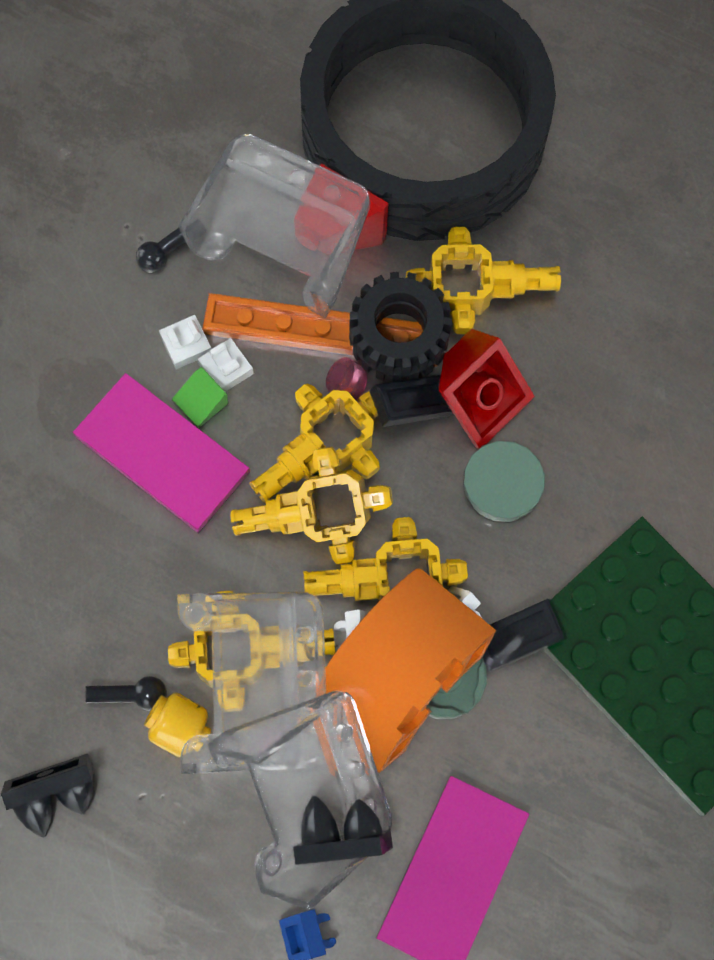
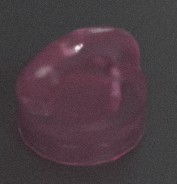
(347, 376)

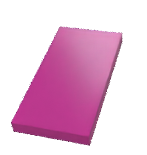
(161, 452)
(453, 874)

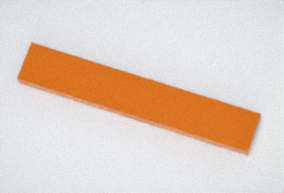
(292, 325)

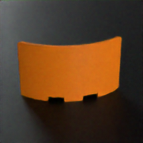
(403, 656)

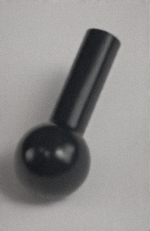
(153, 255)
(144, 693)

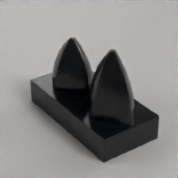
(31, 792)
(321, 836)

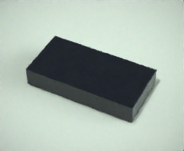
(409, 401)
(524, 634)

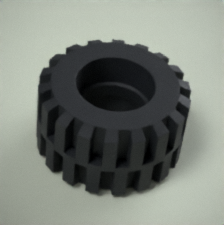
(407, 298)

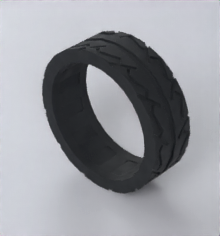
(479, 28)

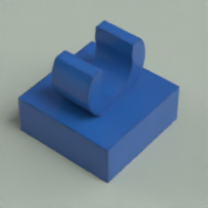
(303, 935)

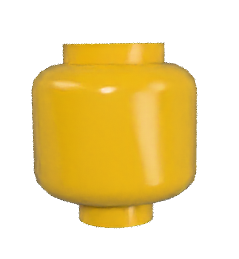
(175, 721)

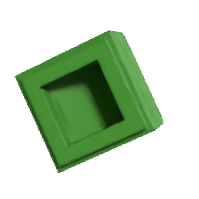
(200, 398)

